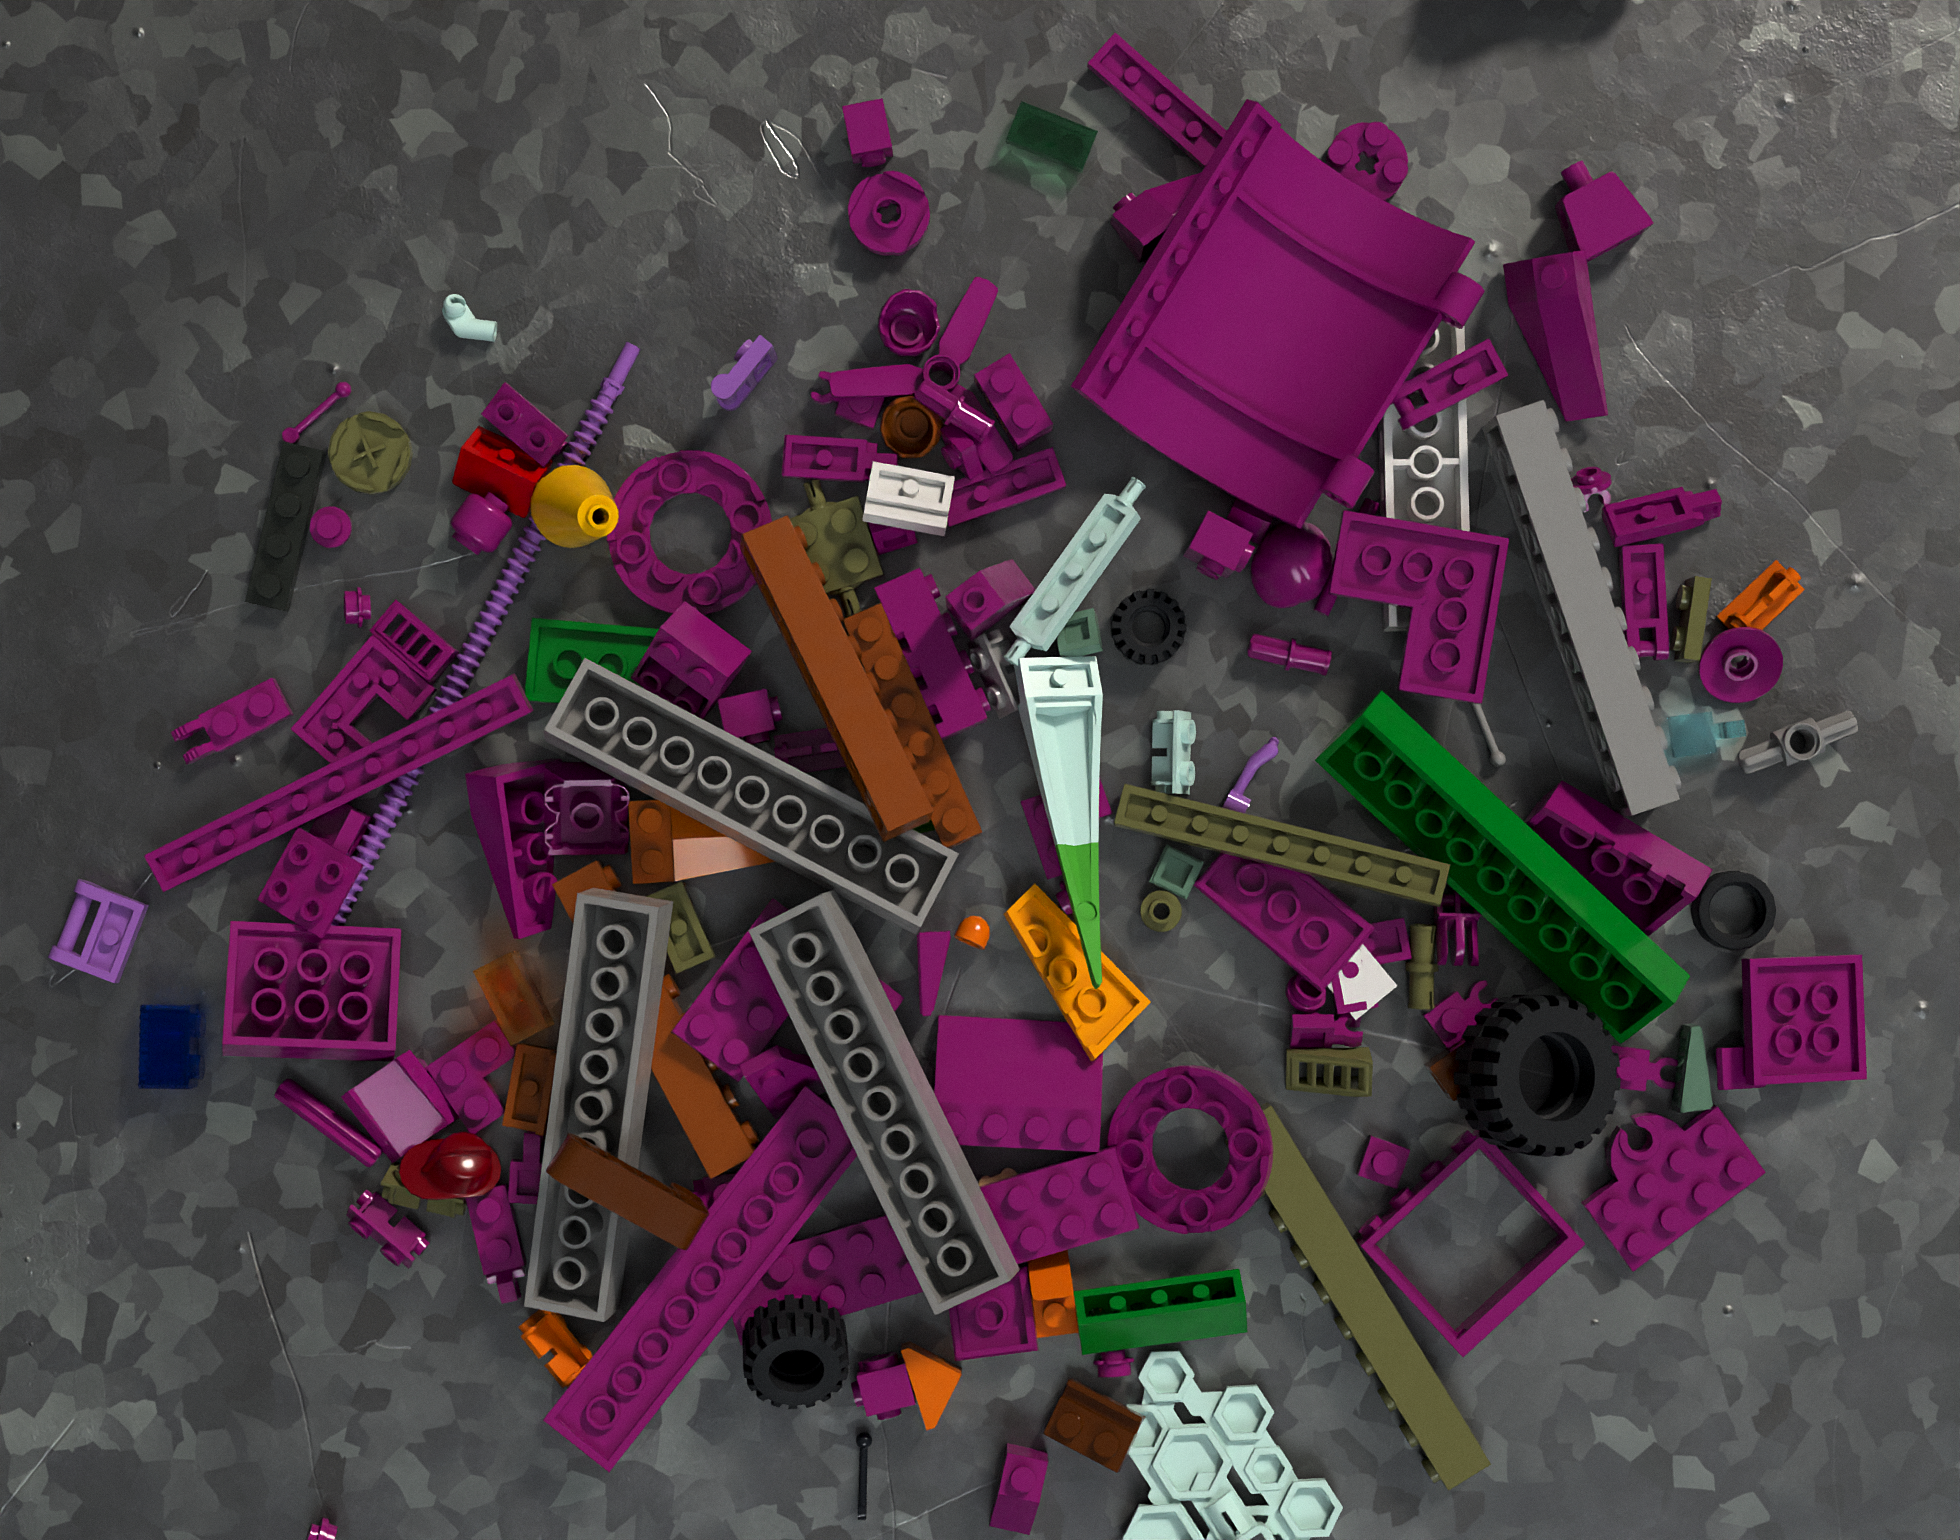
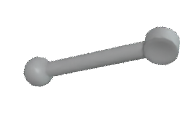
(1497, 758)

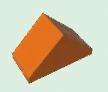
(931, 1380)

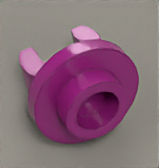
(1593, 481)

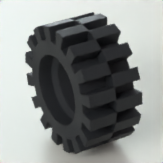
(1154, 602)

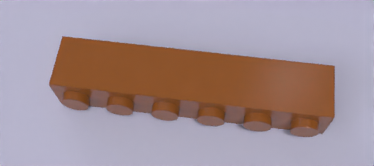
(899, 692)

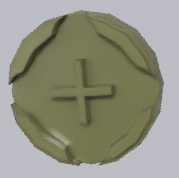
(370, 453)

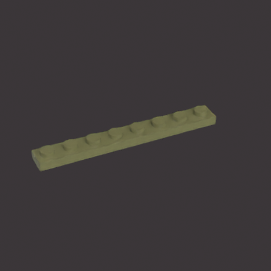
(1282, 845)

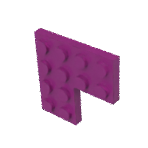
(1447, 582)
(740, 1006)

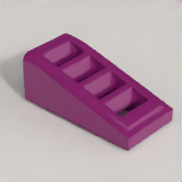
(437, 664)
(931, 960)

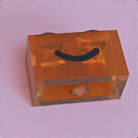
(514, 997)

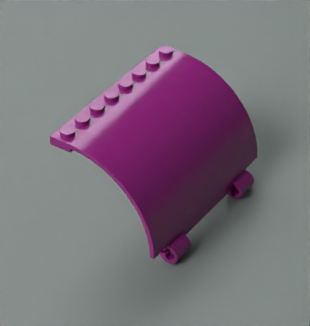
(1276, 323)

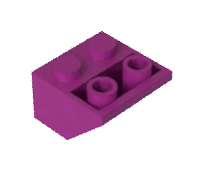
(690, 661)

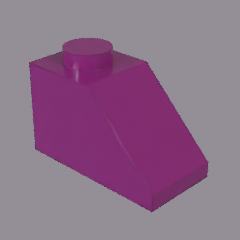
(1019, 1488)

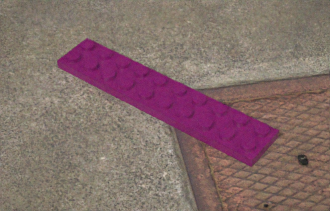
(1035, 1211)
(706, 1283)

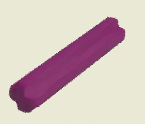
(328, 1122)

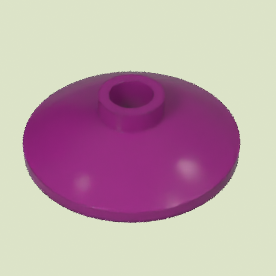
(1744, 679)

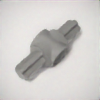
(1816, 737)

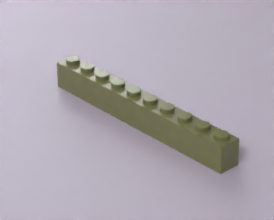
(1368, 1315)

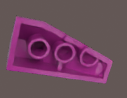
(1145, 218)
(1558, 321)
(509, 821)

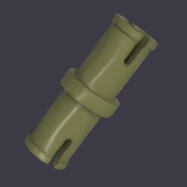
(1422, 966)

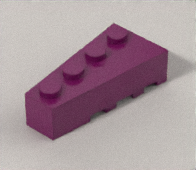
(931, 653)
(1619, 858)

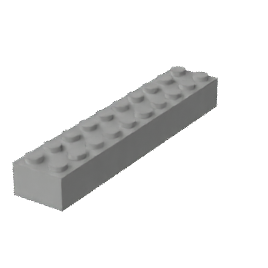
(1581, 609)
(747, 795)
(598, 1095)
(884, 1102)

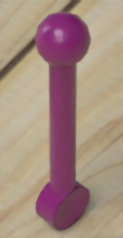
(292, 435)

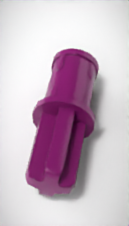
(953, 410)
(1289, 654)

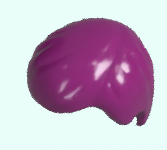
(1291, 565)

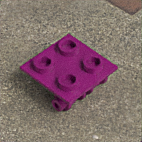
(310, 882)

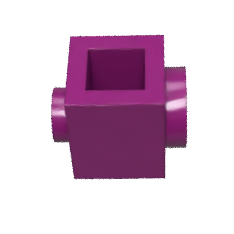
(883, 1386)

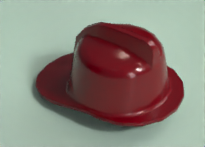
(450, 1168)

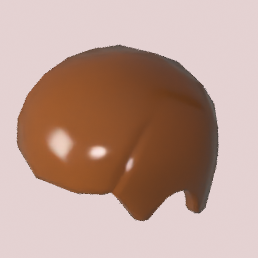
(910, 428)

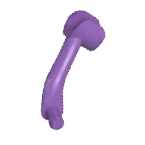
(1235, 799)

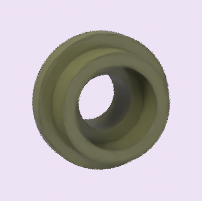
(1151, 901)

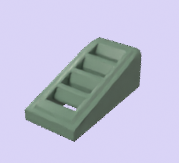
(1691, 1077)

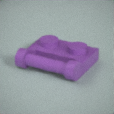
(752, 364)
(109, 937)

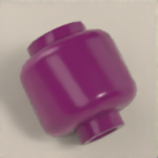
(481, 523)

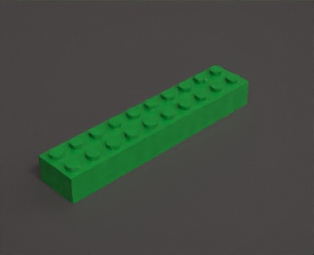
(1503, 868)

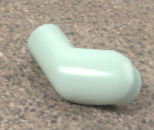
(463, 321)

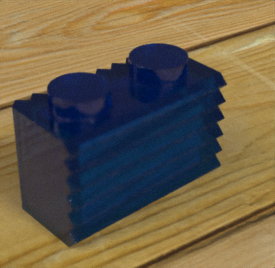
(170, 1046)

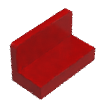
(498, 467)

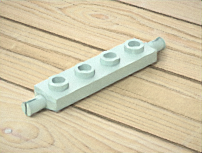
(1075, 572)

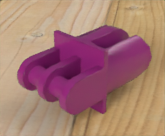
(1456, 924)

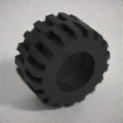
(800, 1376)

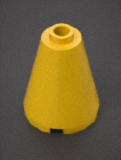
(573, 506)

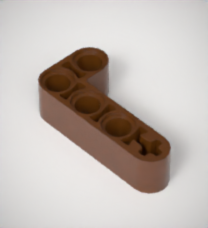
(660, 1209)

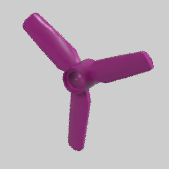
(954, 350)

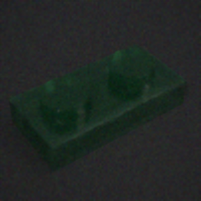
(1051, 136)

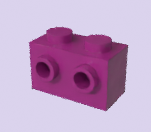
(1219, 547)

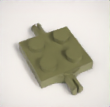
(839, 544)

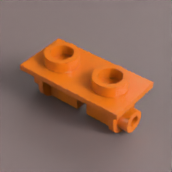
(1763, 598)
(548, 1332)

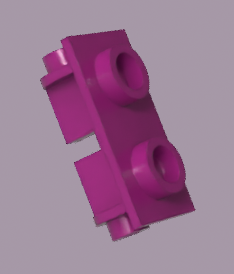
(525, 425)
(808, 750)
(373, 1221)

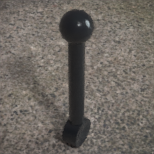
(863, 1441)

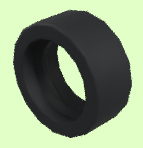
(1765, 914)

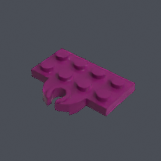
(1668, 1181)

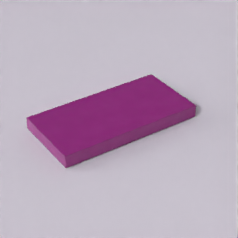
(1288, 915)

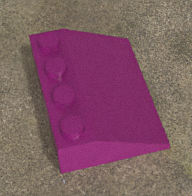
(310, 993)
(1018, 1084)

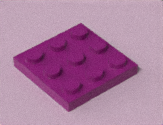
(1804, 1019)

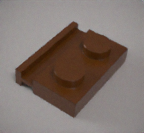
(1094, 1425)

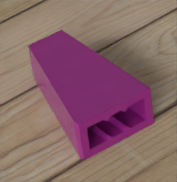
(988, 597)

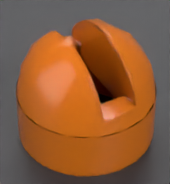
(973, 932)

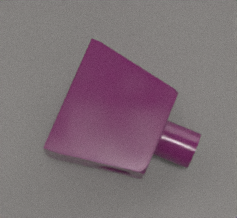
(1598, 212)

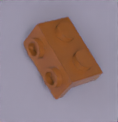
(530, 1088)

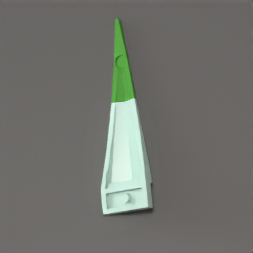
(1063, 733)

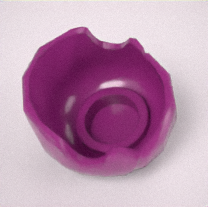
(908, 323)

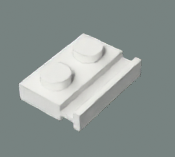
(908, 498)

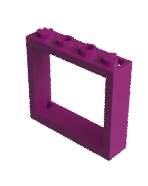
(1517, 1288)

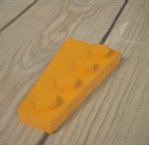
(1058, 956)

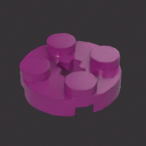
(1374, 141)
(880, 191)

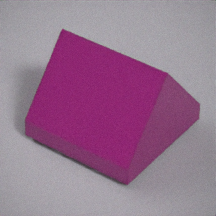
(1250, 520)

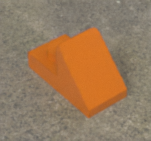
(1053, 1295)

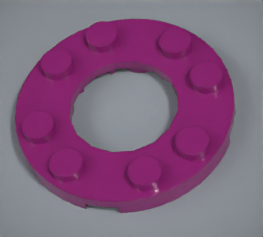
(645, 494)
(1248, 1142)

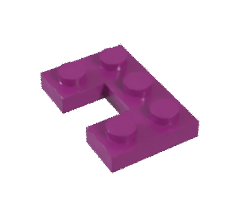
(369, 673)

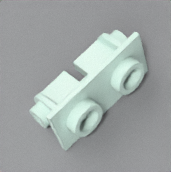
(1176, 734)

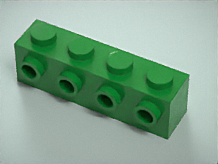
(1161, 1311)

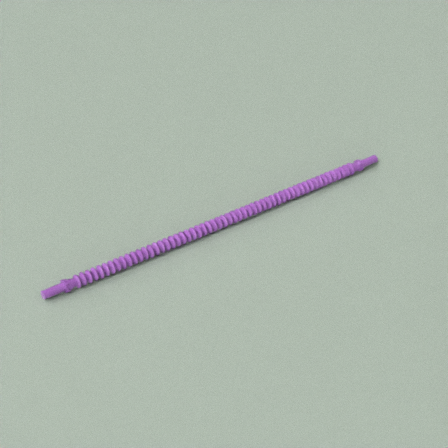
(610, 389)

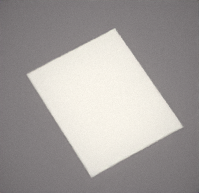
(1369, 985)

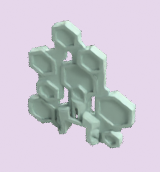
(1195, 1459)

